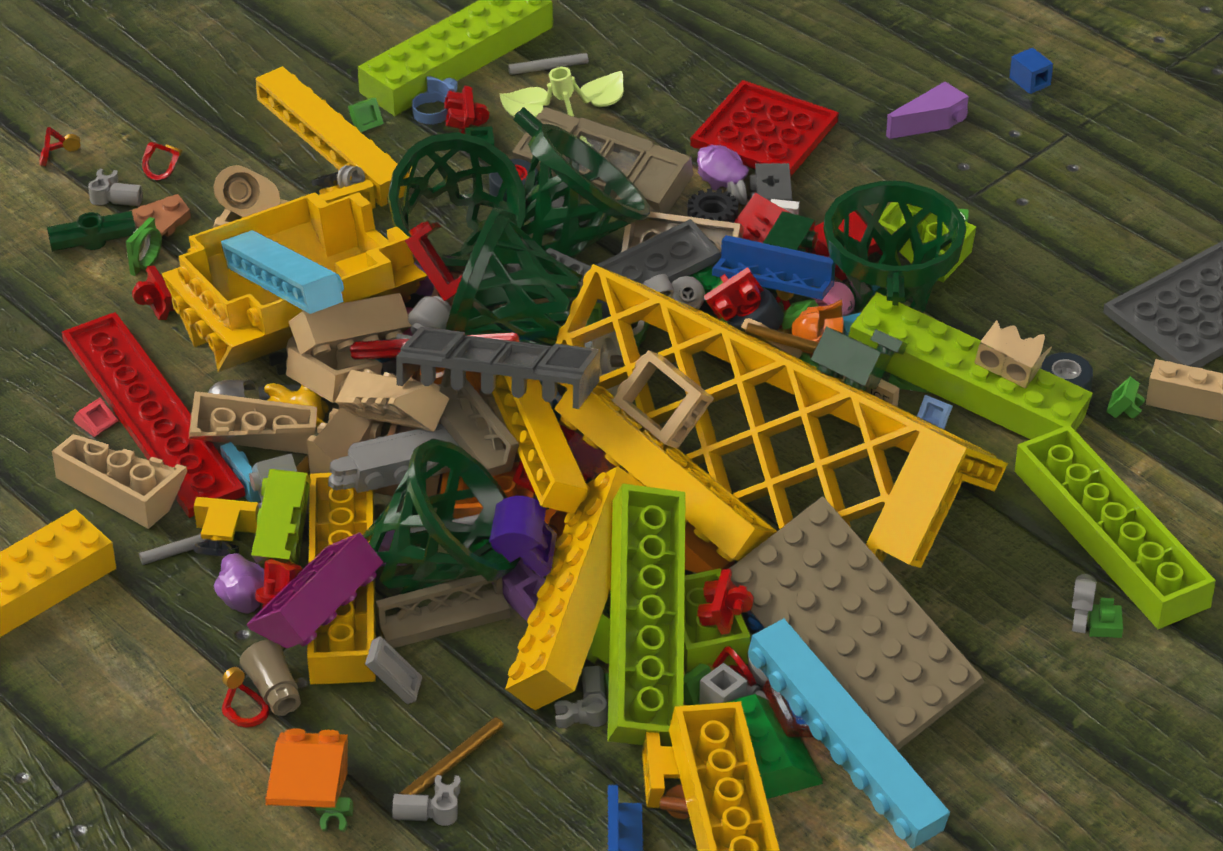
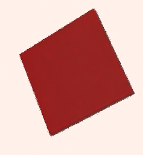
(758, 218)

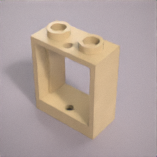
(319, 371)
(685, 415)

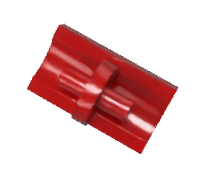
(463, 110)
(154, 293)
(734, 293)
(276, 577)
(723, 602)

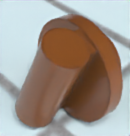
(675, 802)

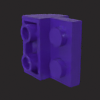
(523, 533)

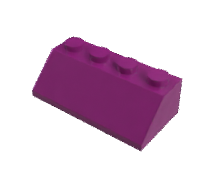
(317, 592)

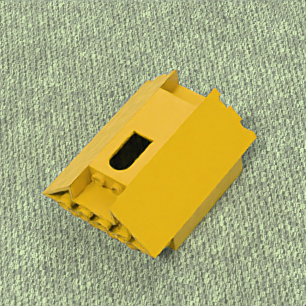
(249, 321)

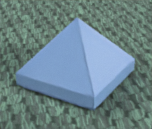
(934, 411)

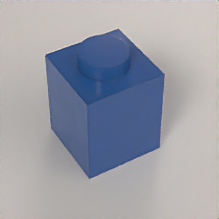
(1031, 70)

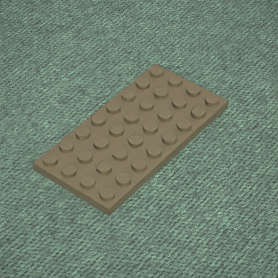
(857, 622)

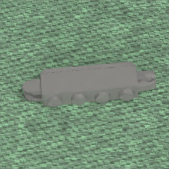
(382, 460)

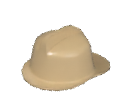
(245, 191)

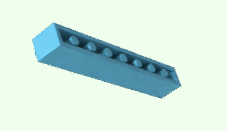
(283, 272)
(848, 734)

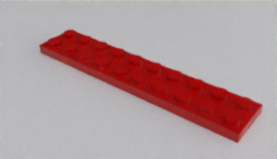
(150, 408)

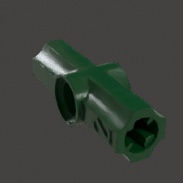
(91, 231)

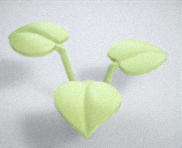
(600, 92)

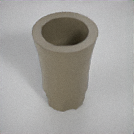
(271, 675)

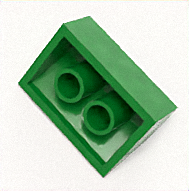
(781, 759)

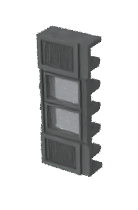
(495, 357)

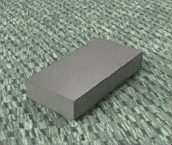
(393, 670)

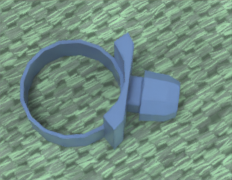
(435, 92)

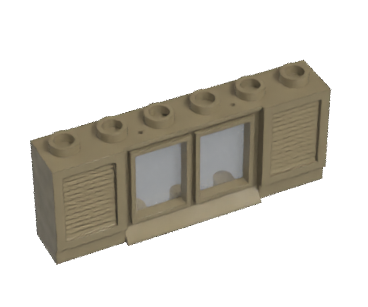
(651, 168)

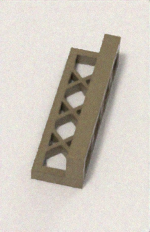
(470, 428)
(441, 614)

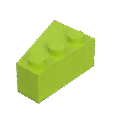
(281, 517)

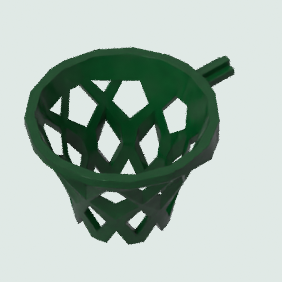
(476, 147)
(548, 147)
(889, 275)
(488, 284)
(430, 565)

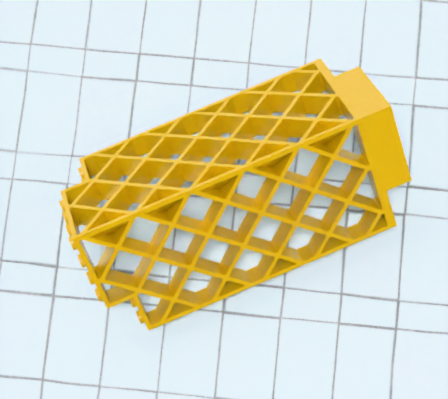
(910, 508)

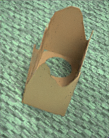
(1010, 355)

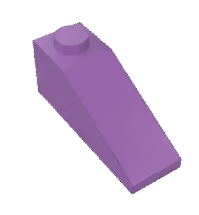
(930, 112)

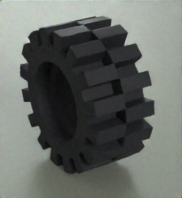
(713, 206)

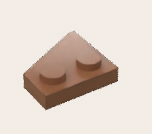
(168, 214)

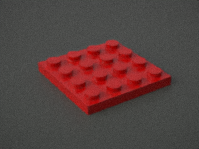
(766, 126)

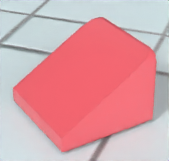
(95, 417)

